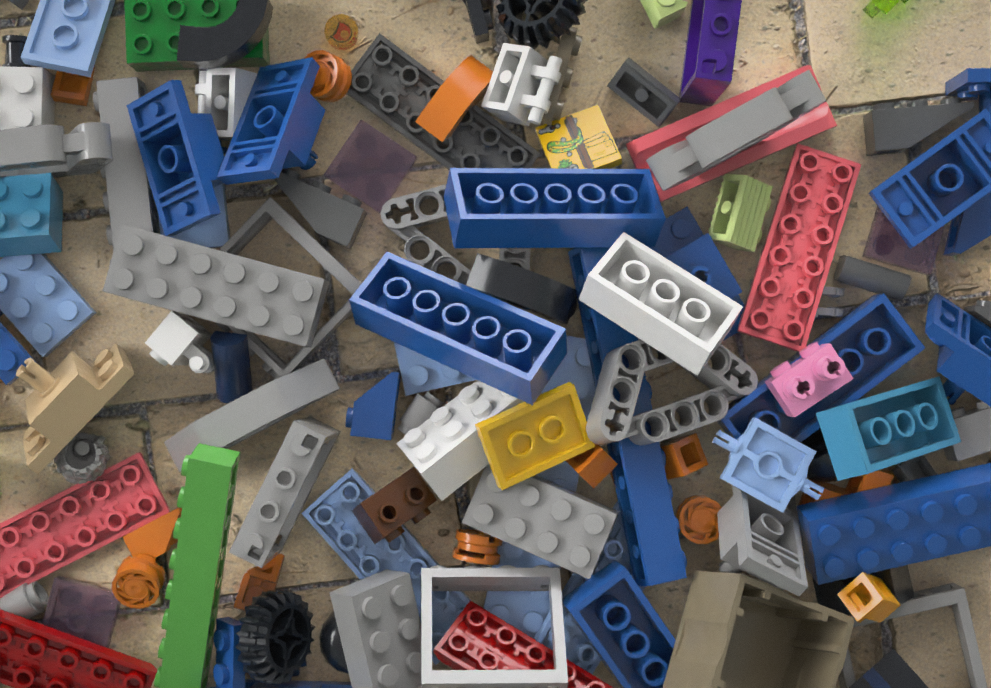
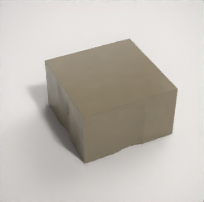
(755, 637)

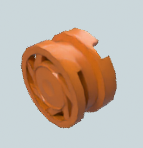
(332, 77)
(698, 519)
(476, 547)
(138, 581)

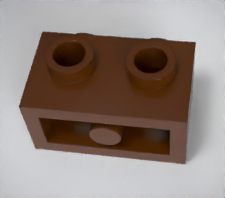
(394, 506)

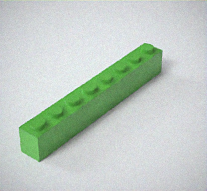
(197, 566)

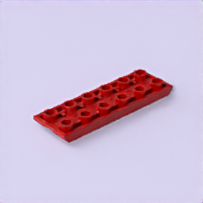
(489, 643)
(49, 658)

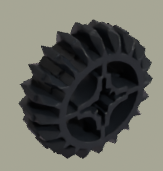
(544, 20)
(275, 637)

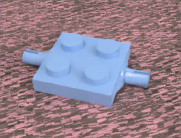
(768, 464)

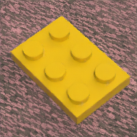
(534, 436)

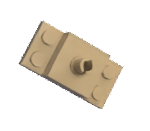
(68, 400)

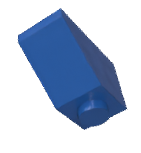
(969, 227)
(376, 410)

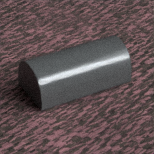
(644, 92)
(872, 277)

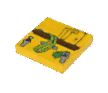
(579, 142)

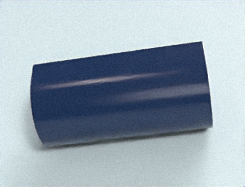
(231, 365)

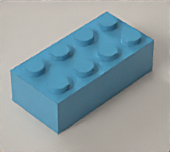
(30, 215)
(888, 428)

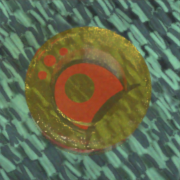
(341, 32)

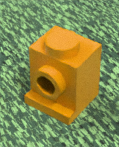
(868, 598)

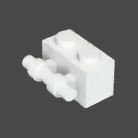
(521, 85)
(224, 95)
(181, 342)

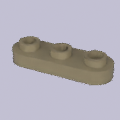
(568, 46)

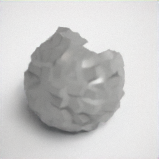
(83, 458)

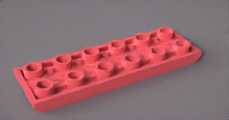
(805, 127)
(799, 248)
(78, 522)

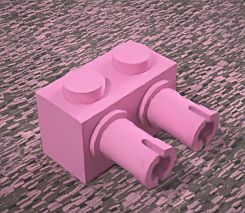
(808, 379)

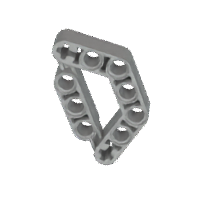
(736, 131)
(52, 151)
(437, 256)
(726, 379)
(255, 411)

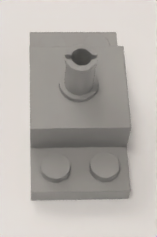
(762, 542)

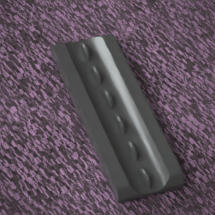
(400, 88)

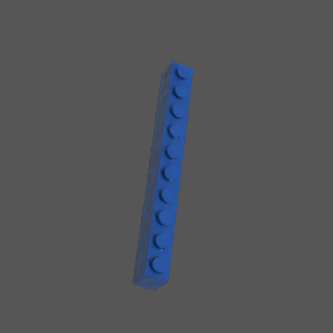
(640, 474)

